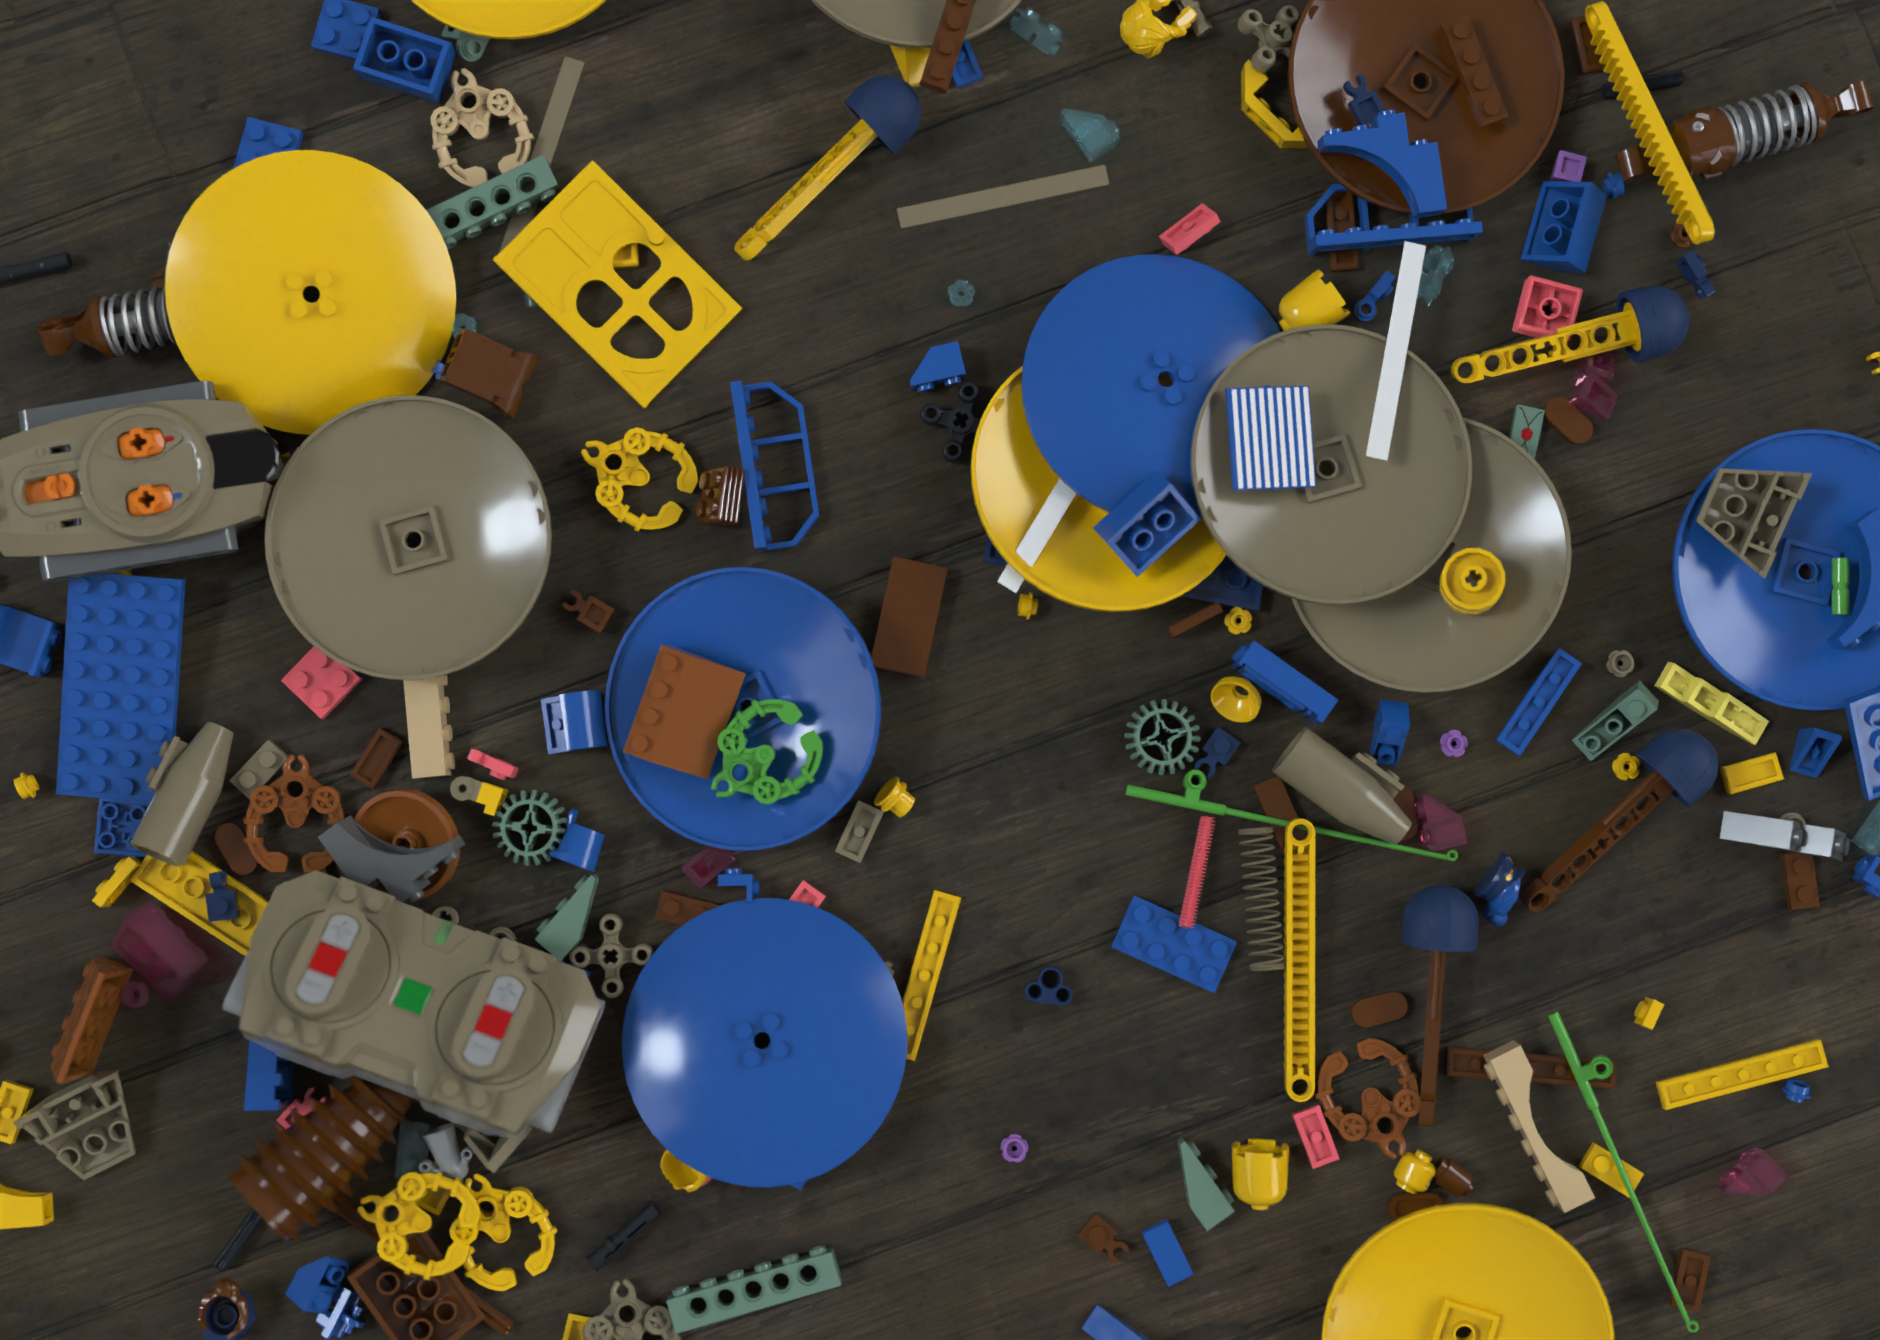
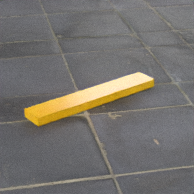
(928, 966)
(1741, 1074)

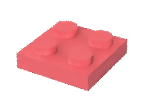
(320, 682)

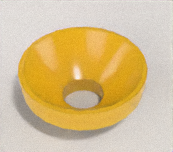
(1234, 705)

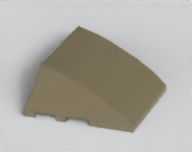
(1751, 511)
(84, 1124)

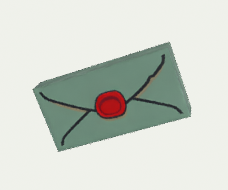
(1527, 427)

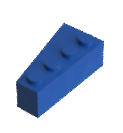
(268, 1080)

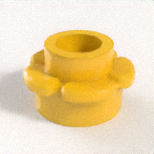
(1027, 605)
(1233, 626)
(1619, 763)
(26, 785)

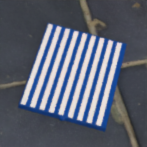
(1270, 438)

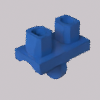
(345, 1314)

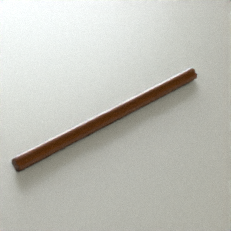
(348, 1211)

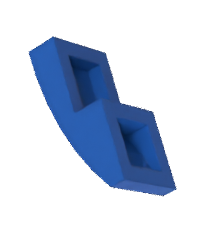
(1167, 1252)

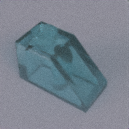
(1090, 132)

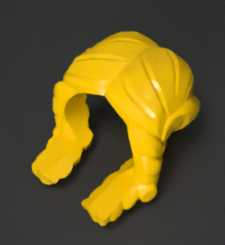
(1147, 33)

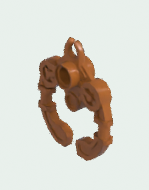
(295, 810)
(1374, 1105)

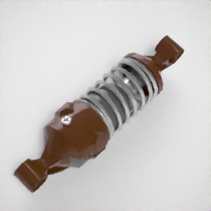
(1721, 138)
(107, 329)

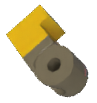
(479, 791)

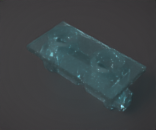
(1047, 35)
(1438, 264)
(1869, 833)

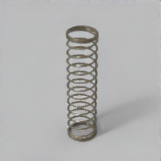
(1273, 964)

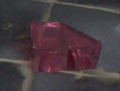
(1441, 825)
(1752, 1175)

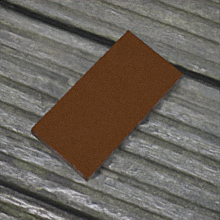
(908, 616)

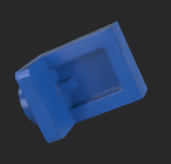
(1865, 874)
(734, 877)

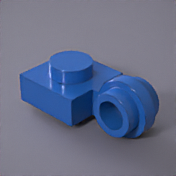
(1380, 290)

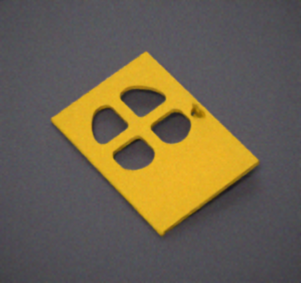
(576, 244)

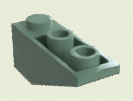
(1616, 720)
(570, 922)
(1202, 1193)

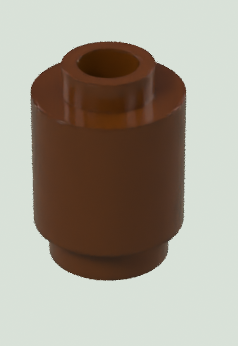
(1453, 1177)

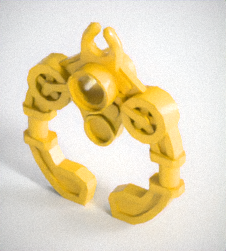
(633, 473)
(412, 1219)
(496, 1223)

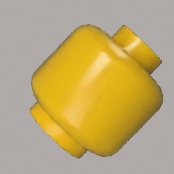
(1414, 1172)

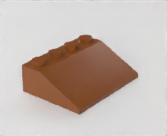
(684, 711)
(90, 1019)

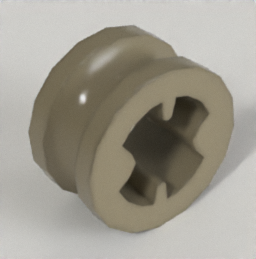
(450, 911)

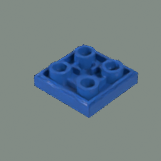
(117, 825)

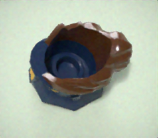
(226, 1311)

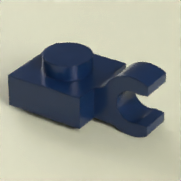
(221, 903)

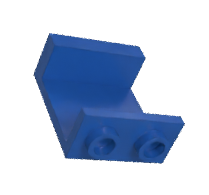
(27, 641)

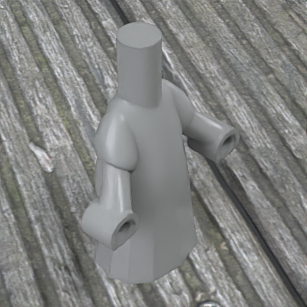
(446, 1152)

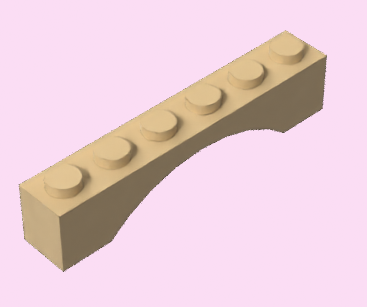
(1513, 1076)

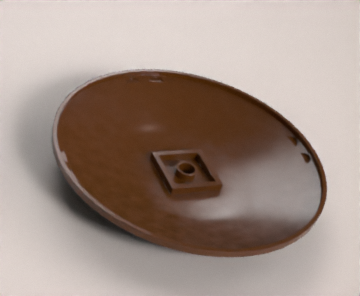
(1403, 40)

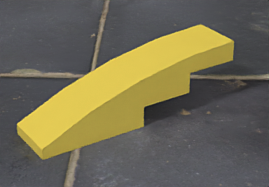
(1711, 703)

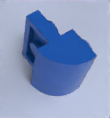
(574, 721)

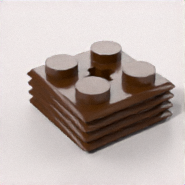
(720, 496)

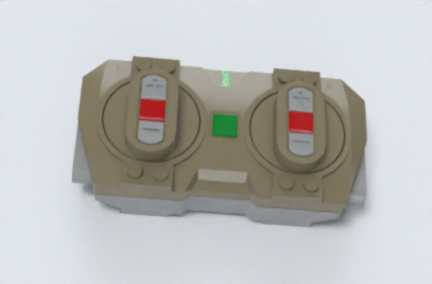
(415, 1005)

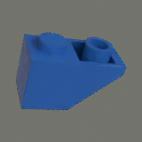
(939, 366)
(1389, 731)
(317, 1284)

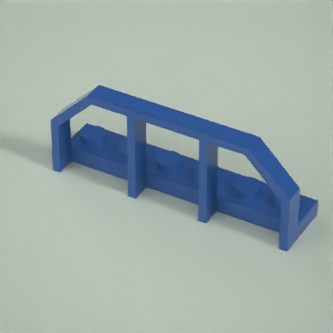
(1382, 235)
(754, 479)

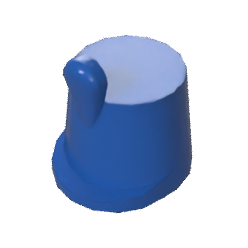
(579, 845)

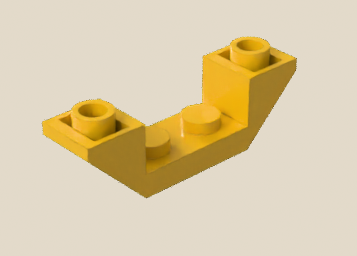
(1259, 111)

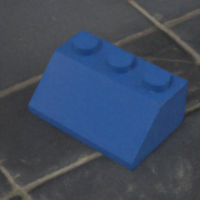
(1564, 226)
(1147, 523)

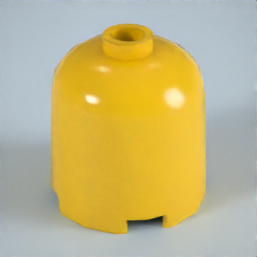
(1312, 304)
(1260, 1172)

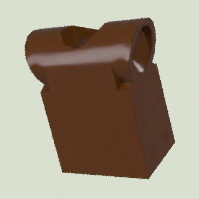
(488, 371)

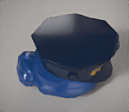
(1500, 888)

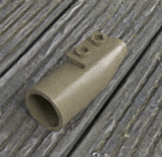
(1345, 788)
(184, 795)

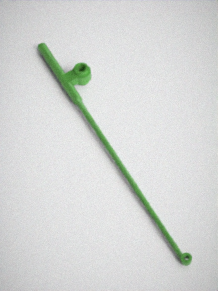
(1192, 801)
(1583, 1074)

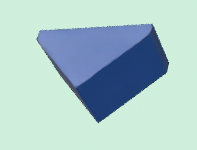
(1813, 751)

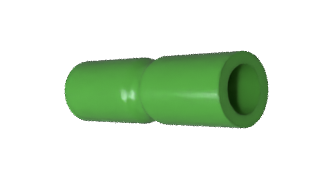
(1840, 584)

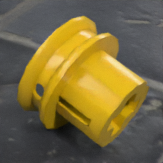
(894, 797)

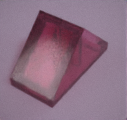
(1600, 364)
(1594, 396)
(707, 865)

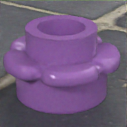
(1461, 743)
(1008, 1153)

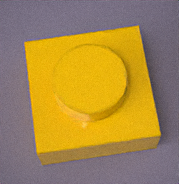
(1648, 1012)

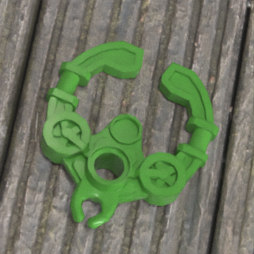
(758, 759)

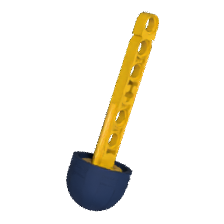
(886, 111)
(1646, 322)

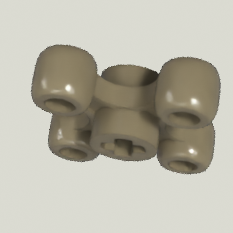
(1273, 37)
(599, 955)

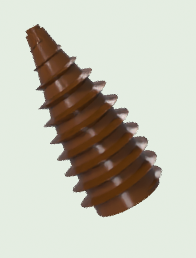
(319, 1154)

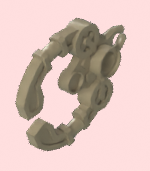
(654, 1319)

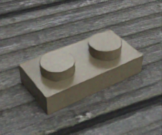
(260, 768)
(859, 831)

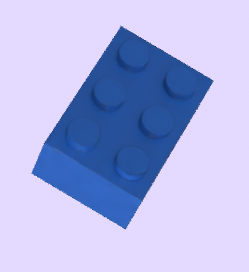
(404, 60)

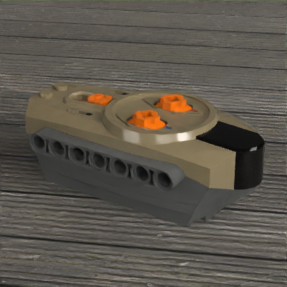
(134, 480)

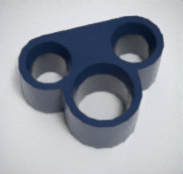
(1048, 994)

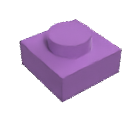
(1568, 167)

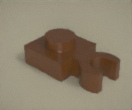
(592, 613)
(1100, 1235)

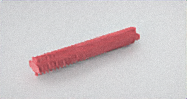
(1196, 872)

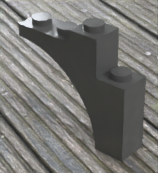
(376, 862)

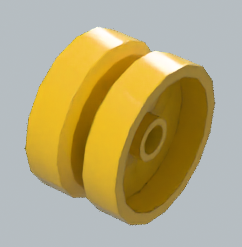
(1481, 567)

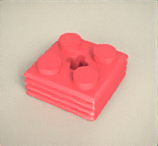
(1536, 294)

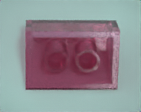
(159, 951)

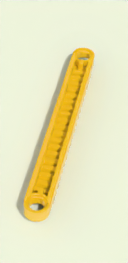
(1649, 124)
(1299, 960)

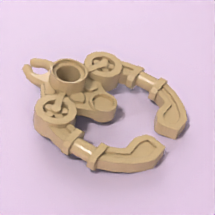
(448, 119)

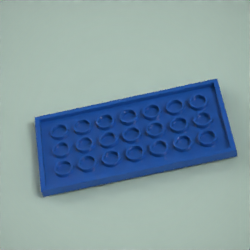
(118, 683)

